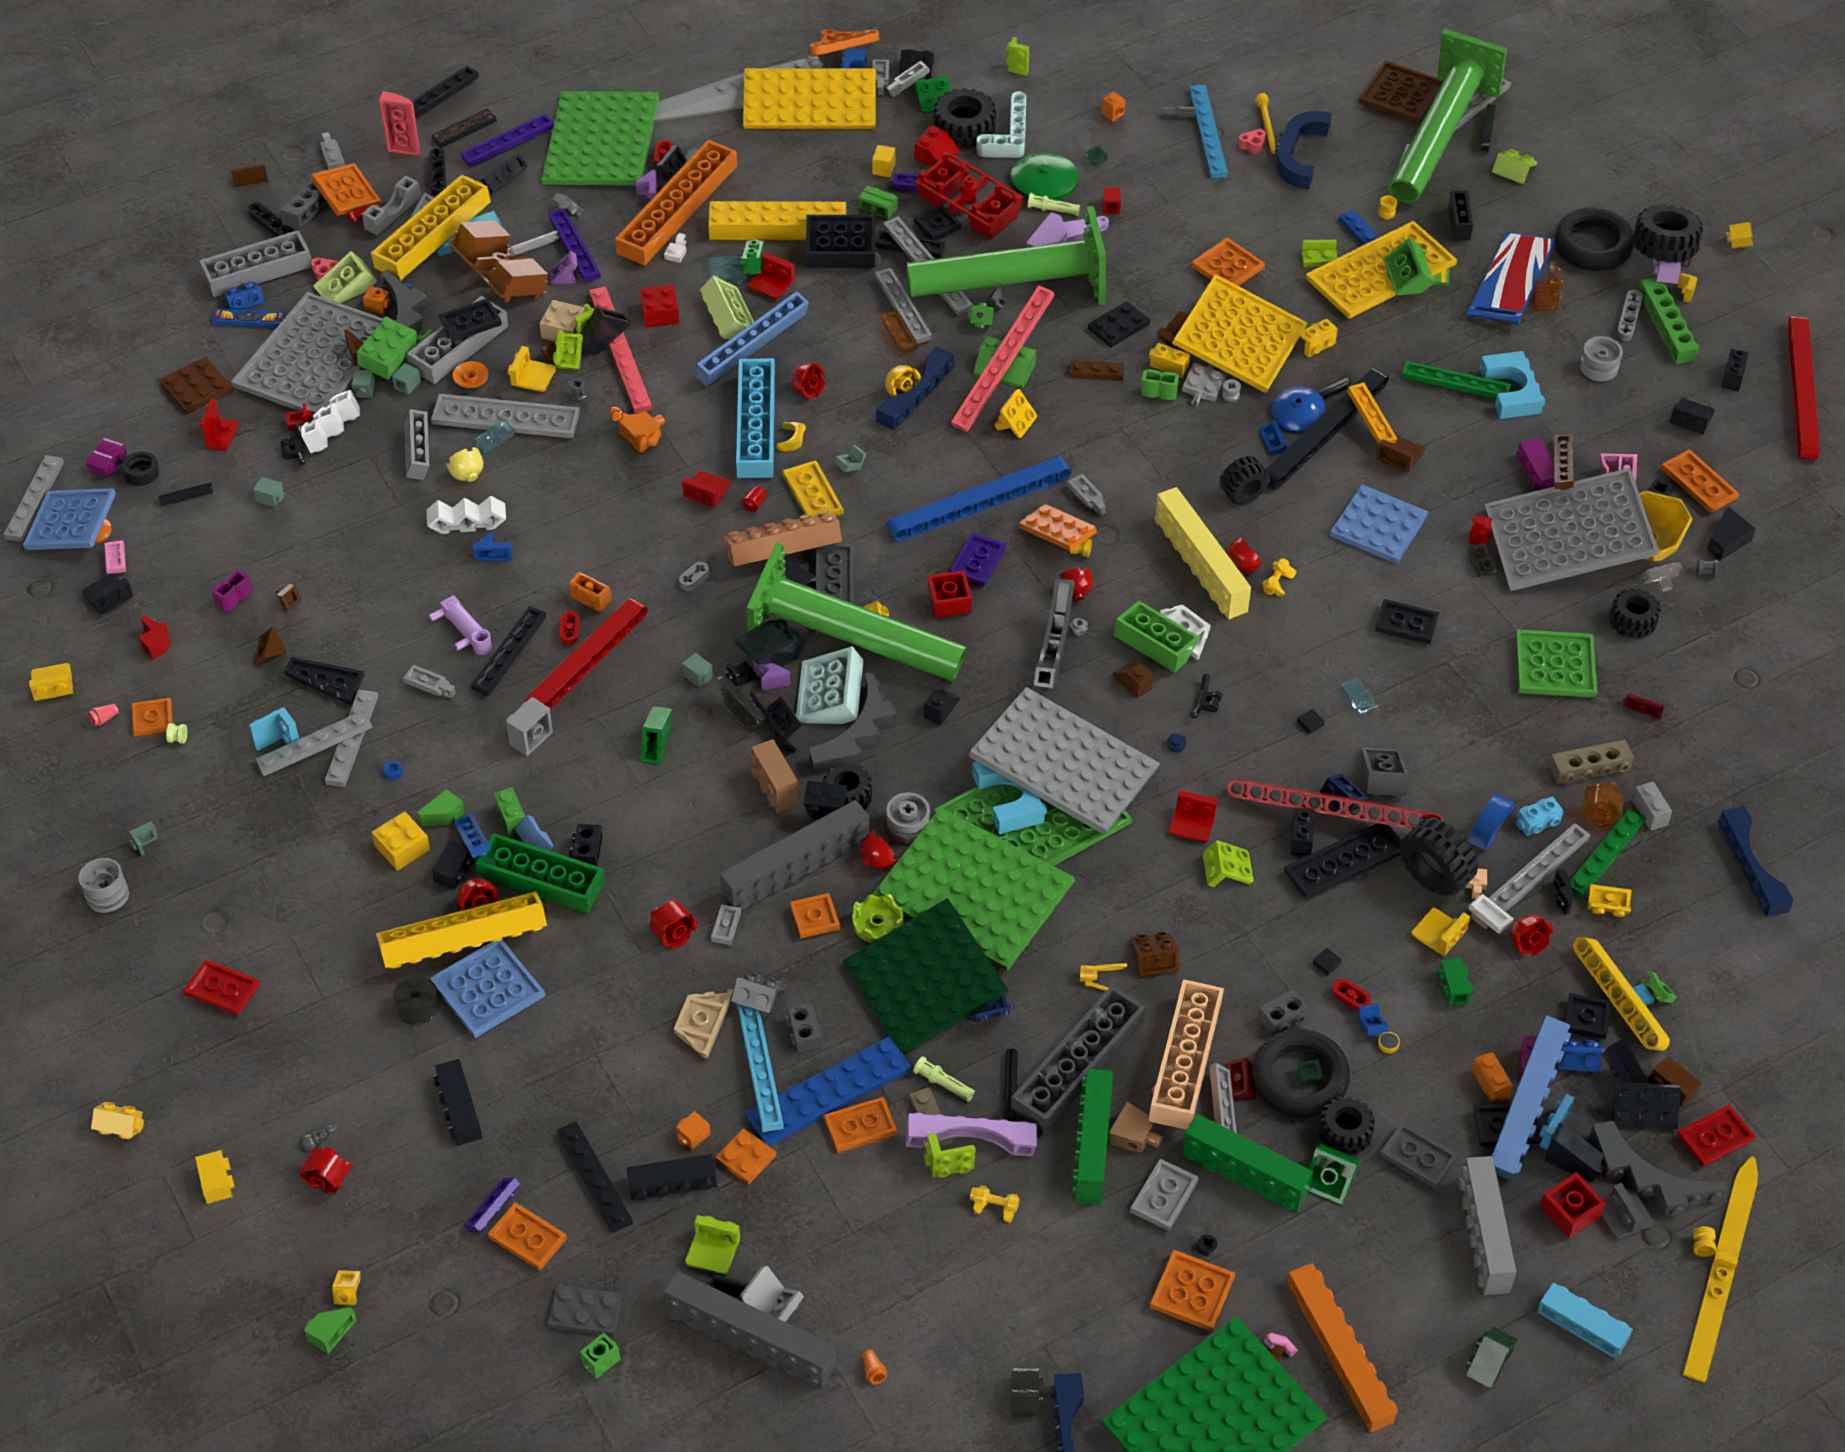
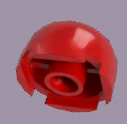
(808, 380)
(1242, 556)
(1083, 582)
(876, 852)
(476, 893)
(1531, 934)

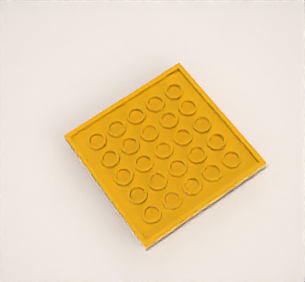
(1240, 333)

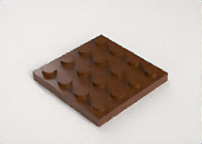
(1401, 92)

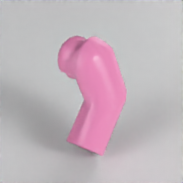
(1275, 1339)

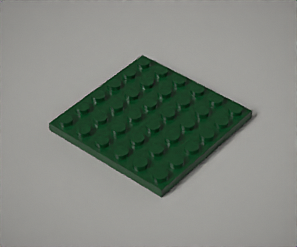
(925, 976)

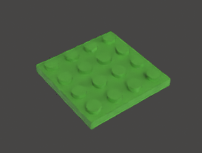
(1556, 663)

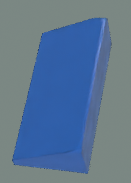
(1273, 438)

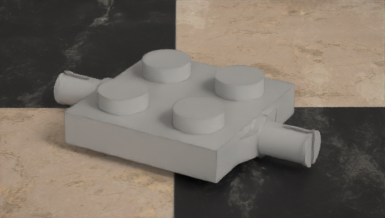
(1203, 383)

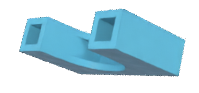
(1514, 367)
(1014, 815)

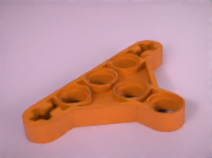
(833, 40)

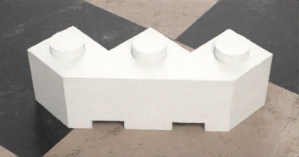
(330, 421)
(466, 515)

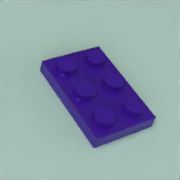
(979, 558)

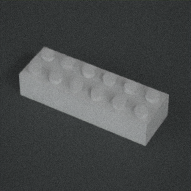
(256, 263)
(439, 355)
(1487, 1226)

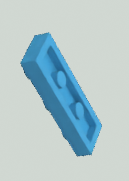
(1562, 1110)

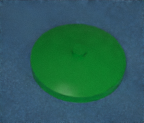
(1044, 176)

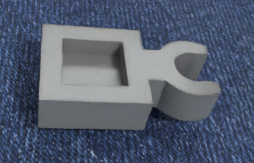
(566, 203)

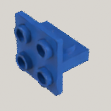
(1581, 1056)

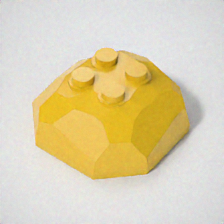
(1667, 520)

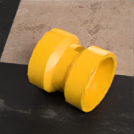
(1387, 207)
(1084, 548)
(1704, 1241)

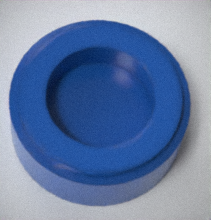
(392, 770)

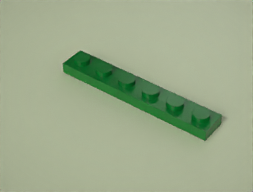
(1454, 380)
(1606, 852)

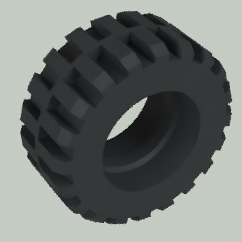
(965, 104)
(1667, 233)
(1439, 857)

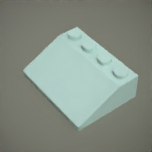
(830, 688)

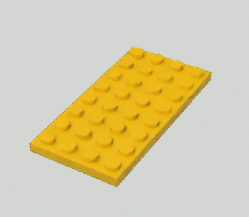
(809, 99)
(1361, 278)

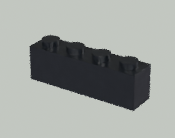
(458, 1102)
(671, 1177)

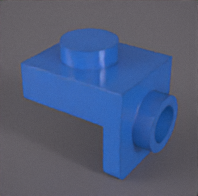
(1371, 1020)

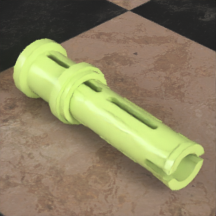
(1045, 203)
(935, 1074)

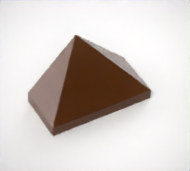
(353, 345)
(269, 647)

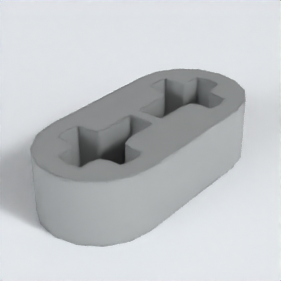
(692, 575)

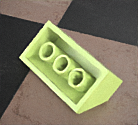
(726, 307)

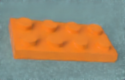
(1700, 481)
(1058, 527)

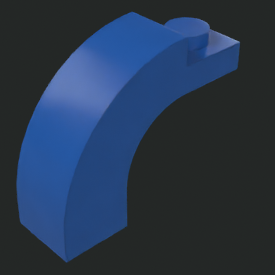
(1490, 821)

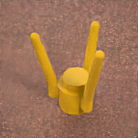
(1090, 973)

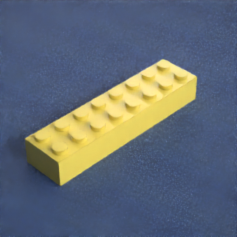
(1202, 553)

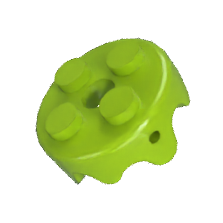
(873, 908)

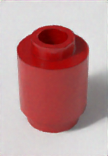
(754, 498)

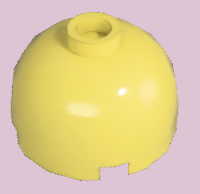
(466, 465)

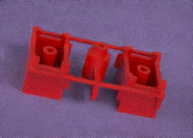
(989, 215)

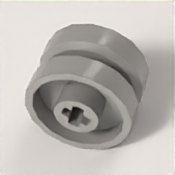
(1601, 358)
(907, 817)

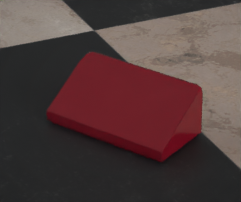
(1644, 706)
(1242, 1079)

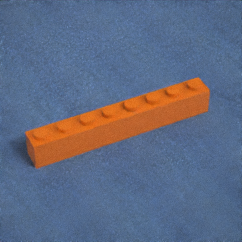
(1342, 1348)

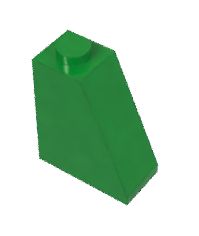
(656, 734)

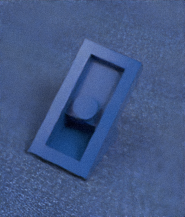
(490, 551)

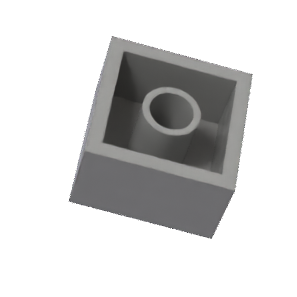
(529, 726)

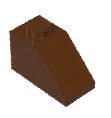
(1135, 678)

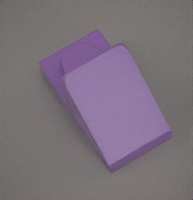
(647, 185)
(564, 270)
(772, 676)

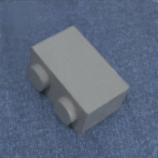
(1652, 805)

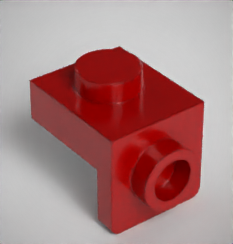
(298, 417)

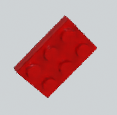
(221, 987)
(1715, 1135)

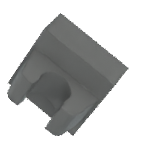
(995, 299)

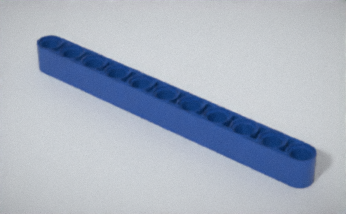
(978, 499)

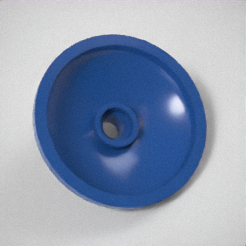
(1294, 416)

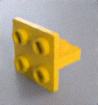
(1016, 414)

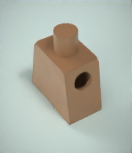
(1133, 1130)

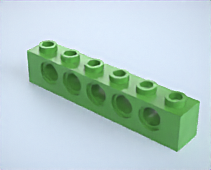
(1668, 321)

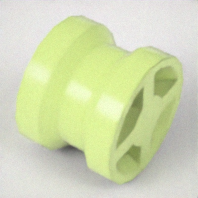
(176, 733)

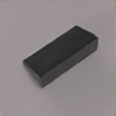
(729, 1284)

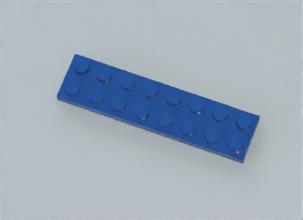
(834, 1089)

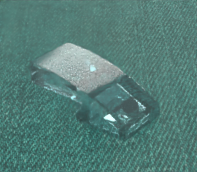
(494, 437)
(1358, 696)

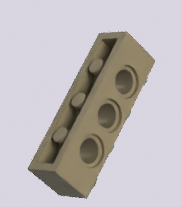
(1591, 761)

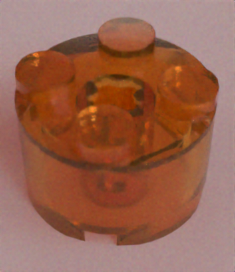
(1603, 804)

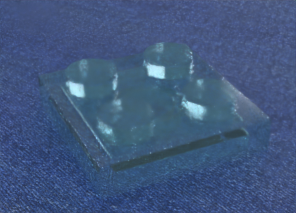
(727, 269)

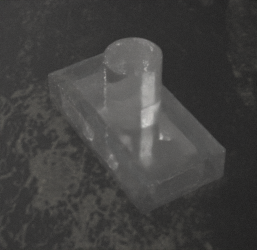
(1662, 575)

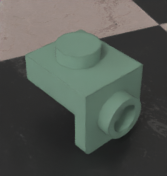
(851, 461)
(141, 836)

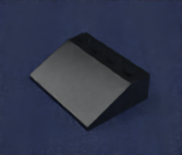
(840, 241)

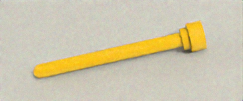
(1262, 102)

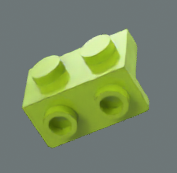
(1017, 58)
(568, 350)

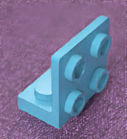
(273, 728)

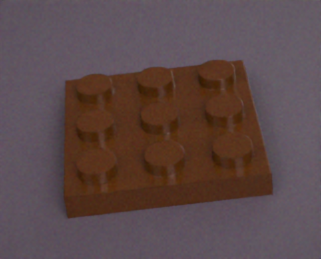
(196, 385)

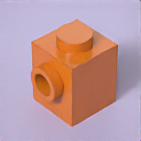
(1113, 106)
(377, 300)
(692, 1131)

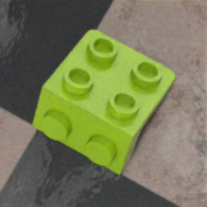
(1513, 166)
(1228, 861)
(947, 1161)
(713, 1245)

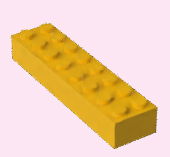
(765, 219)
(430, 227)
(461, 930)

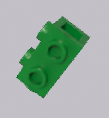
(752, 257)
(1455, 981)

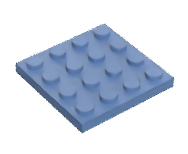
(69, 519)
(1379, 524)
(487, 987)

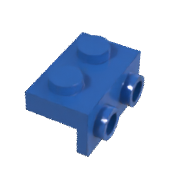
(244, 297)

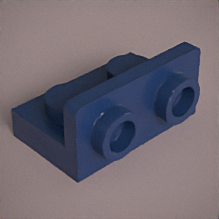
(1342, 786)

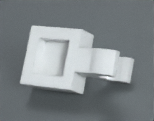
(676, 251)

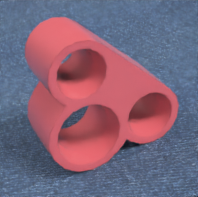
(1252, 141)
(322, 266)

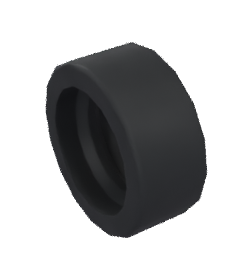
(139, 458)

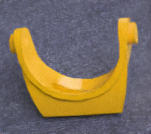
(796, 440)

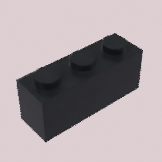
(1460, 215)

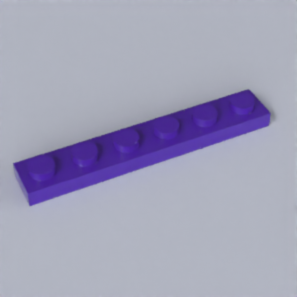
(507, 140)
(574, 243)

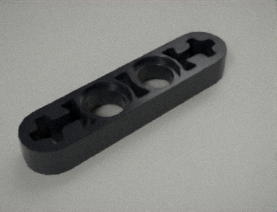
(1488, 125)
(435, 172)
(274, 220)

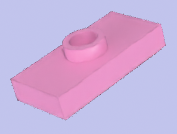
(115, 557)

